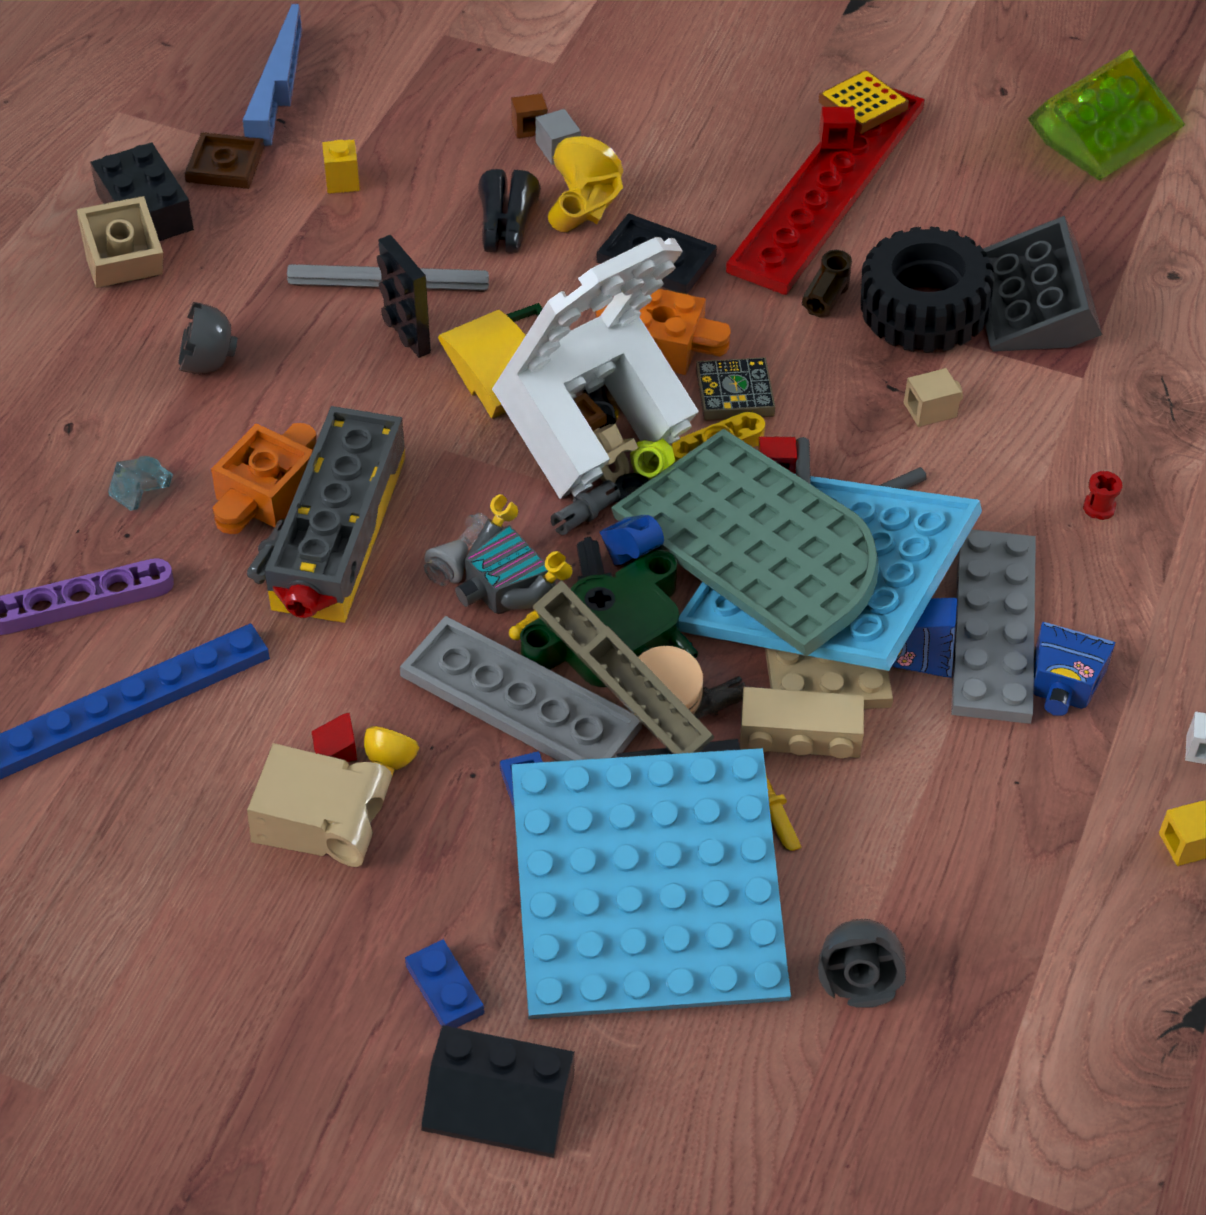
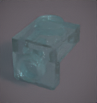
(135, 477)

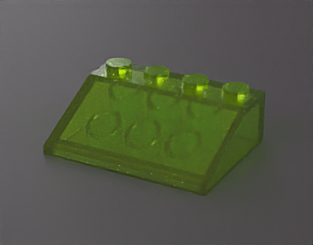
(1107, 117)

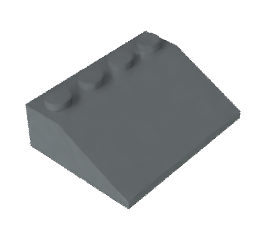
(1040, 291)

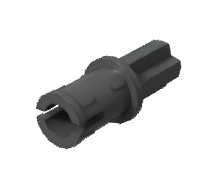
(257, 568)

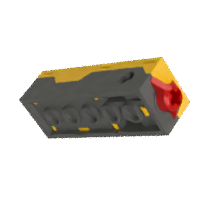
(336, 515)

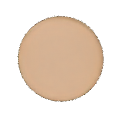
(678, 672)

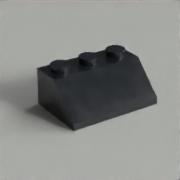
(498, 1091)

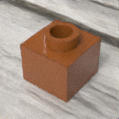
(523, 114)

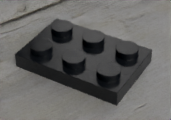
(688, 267)
(404, 296)

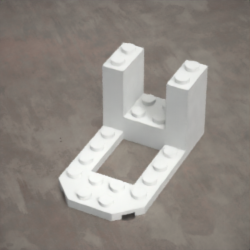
(608, 350)

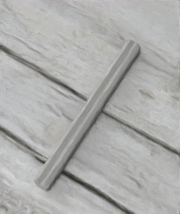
(371, 276)

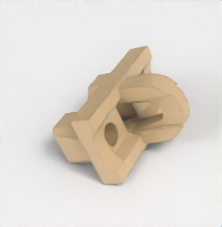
(615, 447)

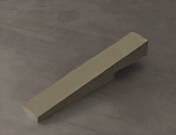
(622, 671)

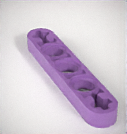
(98, 600)

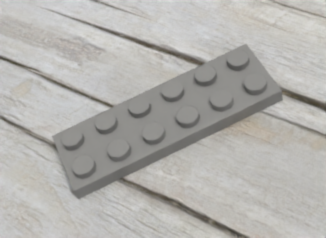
(995, 627)
(518, 695)

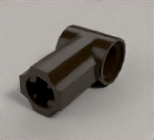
(828, 283)

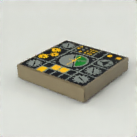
(734, 387)

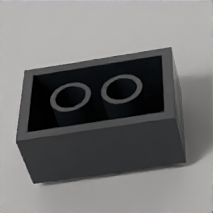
(145, 174)

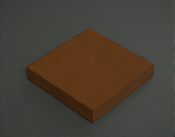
(224, 160)

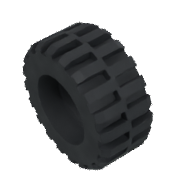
(920, 317)

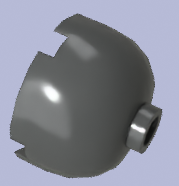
(206, 340)
(862, 963)

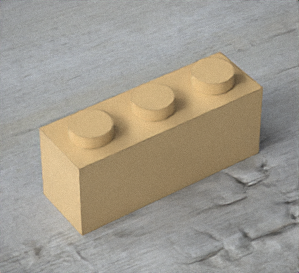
(802, 722)

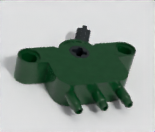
(631, 604)

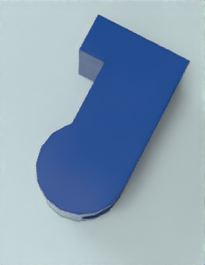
(632, 538)

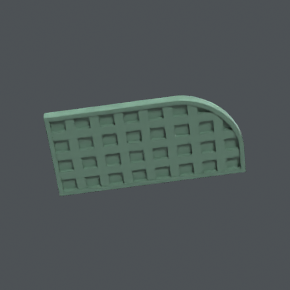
(762, 539)

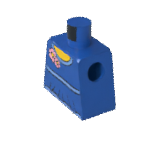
(932, 640)
(1068, 667)

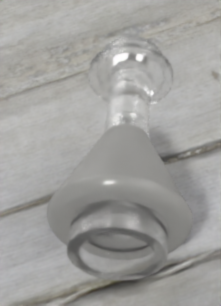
(447, 561)

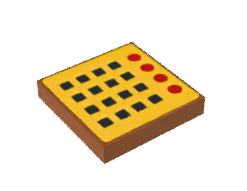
(871, 98)

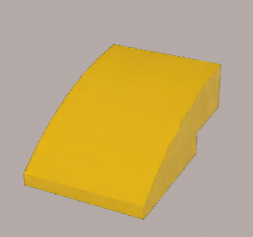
(482, 353)

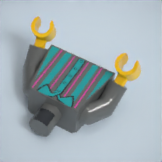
(505, 568)

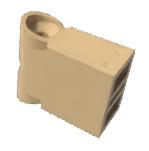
(317, 804)

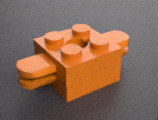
(681, 328)
(248, 474)

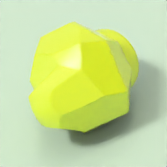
(652, 457)

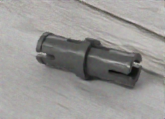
(585, 507)

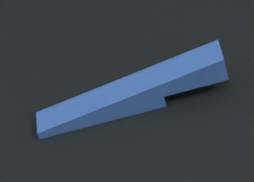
(276, 81)

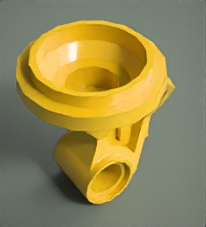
(592, 178)

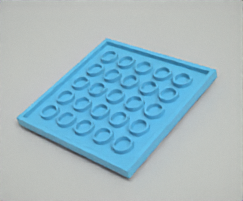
(915, 546)
(648, 883)

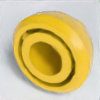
(389, 748)

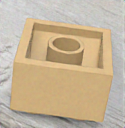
(120, 241)

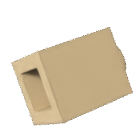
(932, 397)

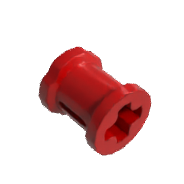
(1104, 489)

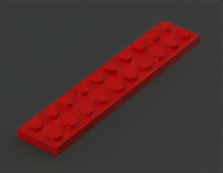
(815, 204)

